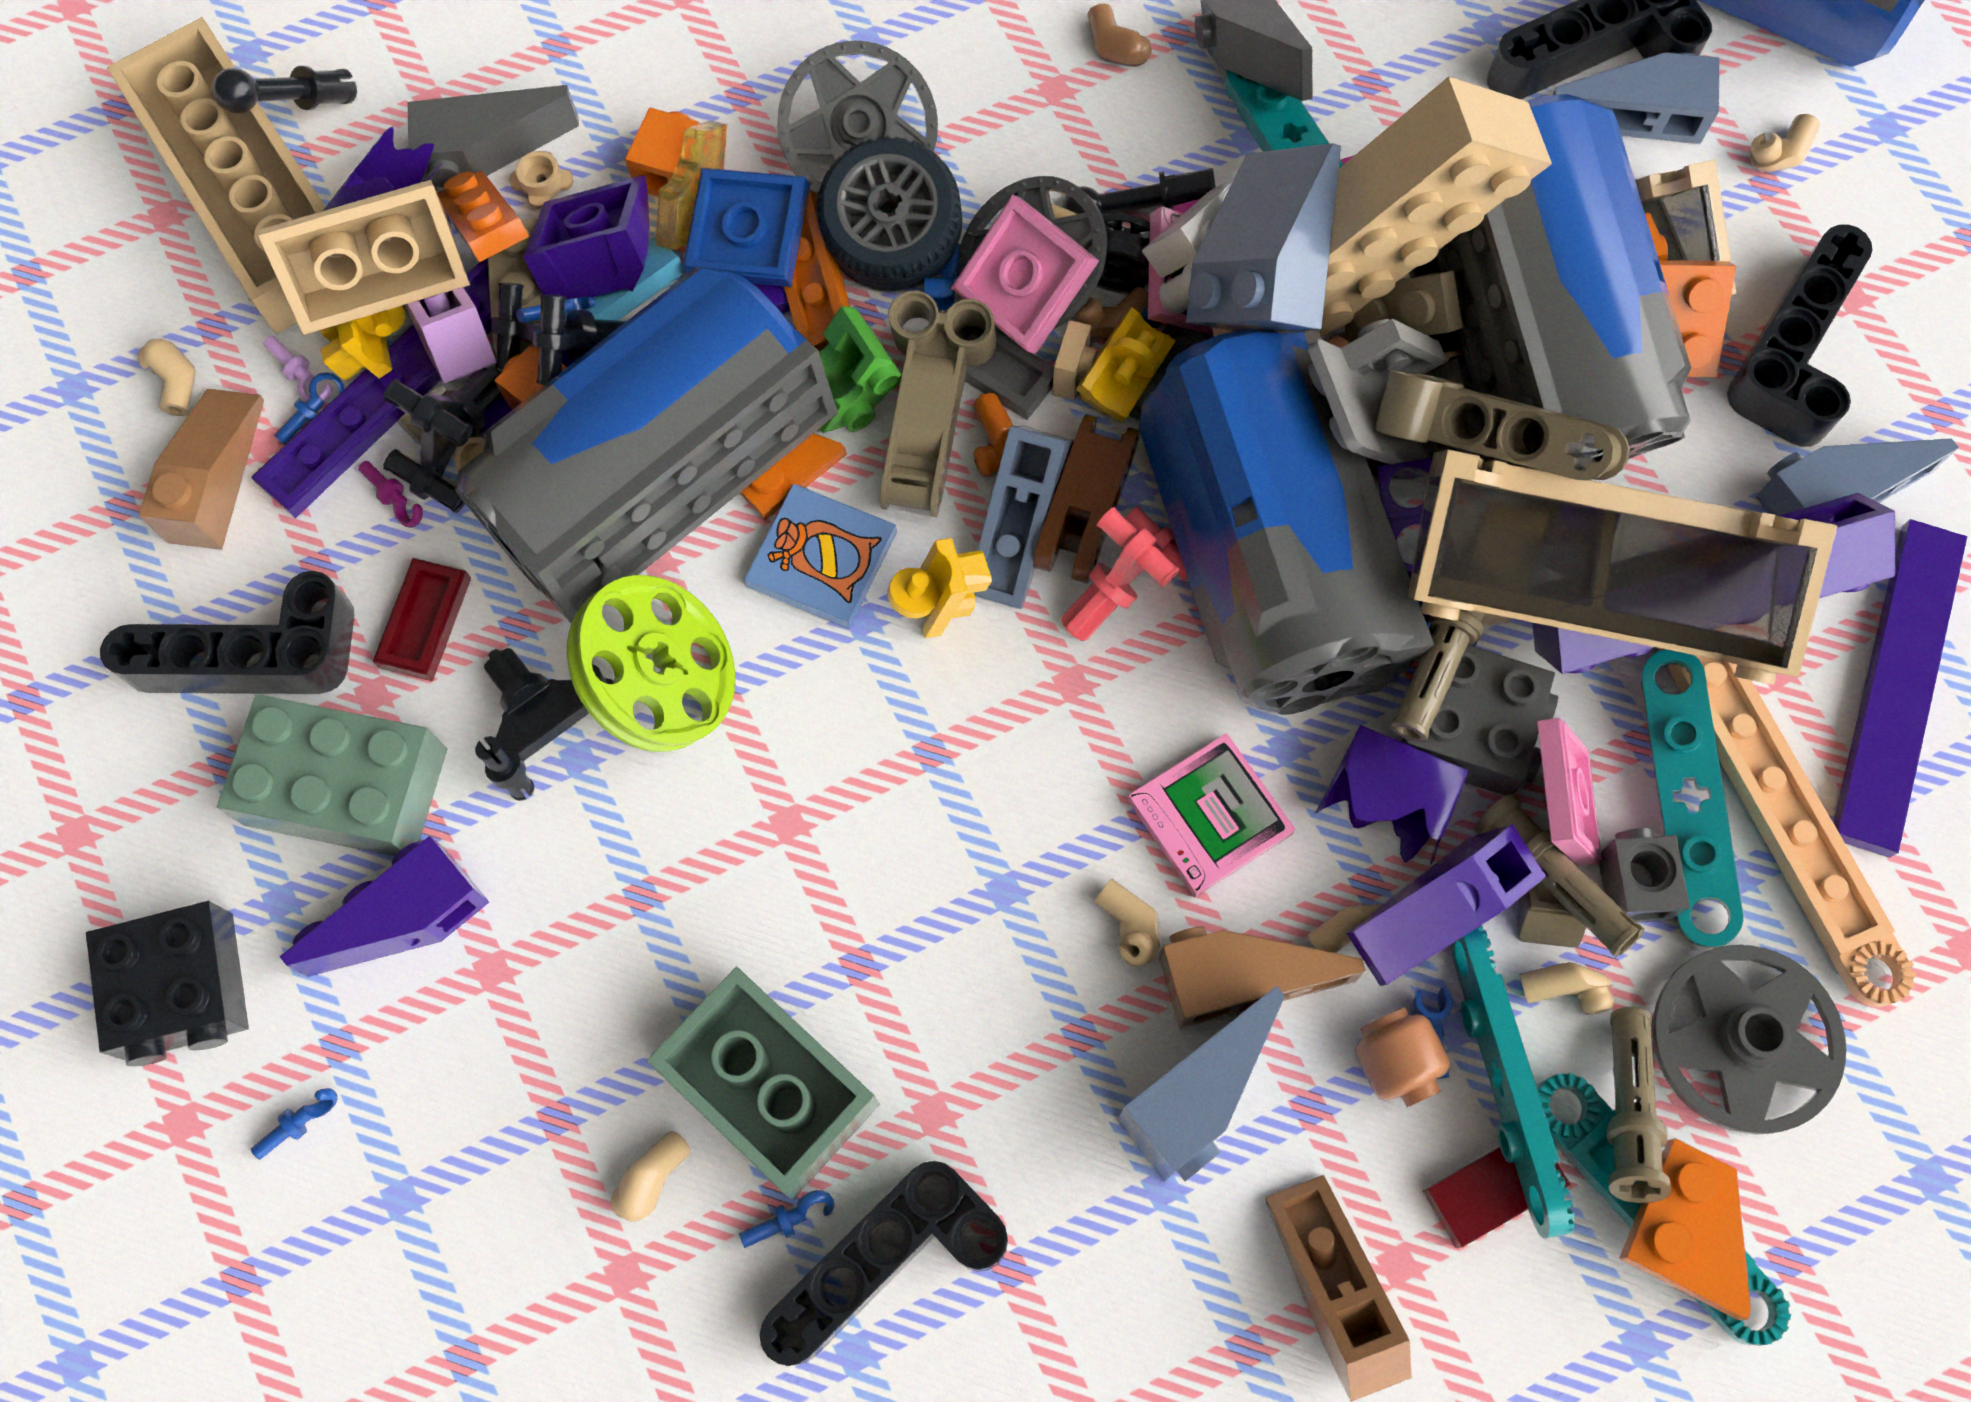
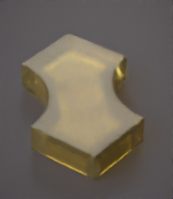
(701, 148)

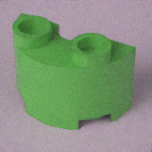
(856, 370)

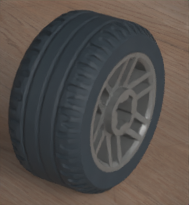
(884, 179)

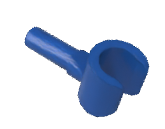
(940, 287)
(1445, 1004)

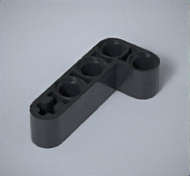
(1590, 34)
(1802, 321)
(231, 646)
(876, 1272)

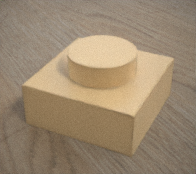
(1073, 360)

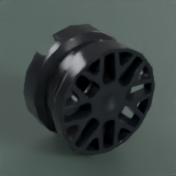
(1125, 262)

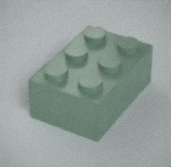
(332, 776)
(764, 1082)

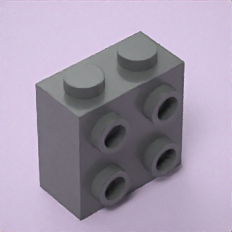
(1492, 720)

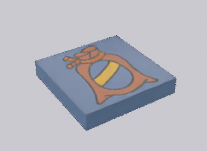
(821, 556)

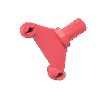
(1143, 549)

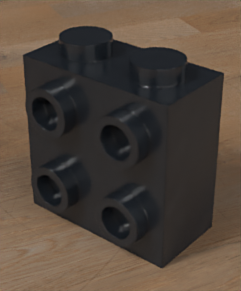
(166, 983)

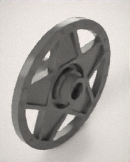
(851, 109)
(1083, 228)
(1749, 1039)

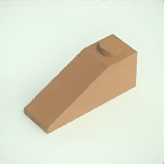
(202, 470)
(1232, 971)
(1341, 1289)

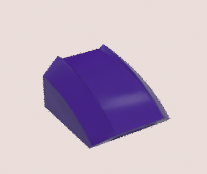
(591, 240)

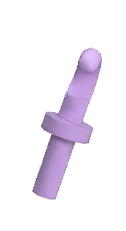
(295, 368)

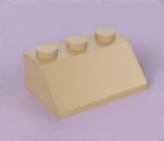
(365, 257)

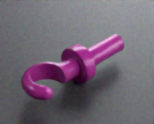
(391, 492)

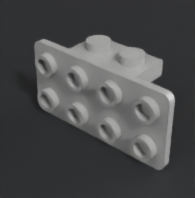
(1356, 381)

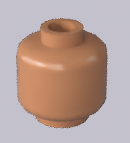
(1402, 1057)

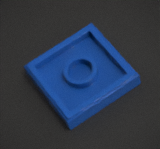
(747, 225)

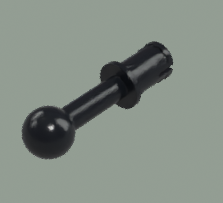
(239, 91)
(1169, 192)

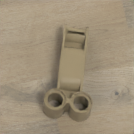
(930, 395)
(1437, 409)

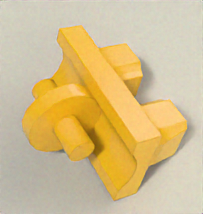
(362, 343)
(1124, 366)
(940, 587)

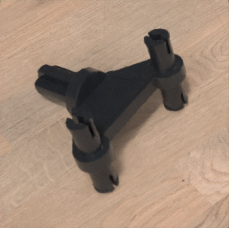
(550, 334)
(444, 424)
(532, 717)

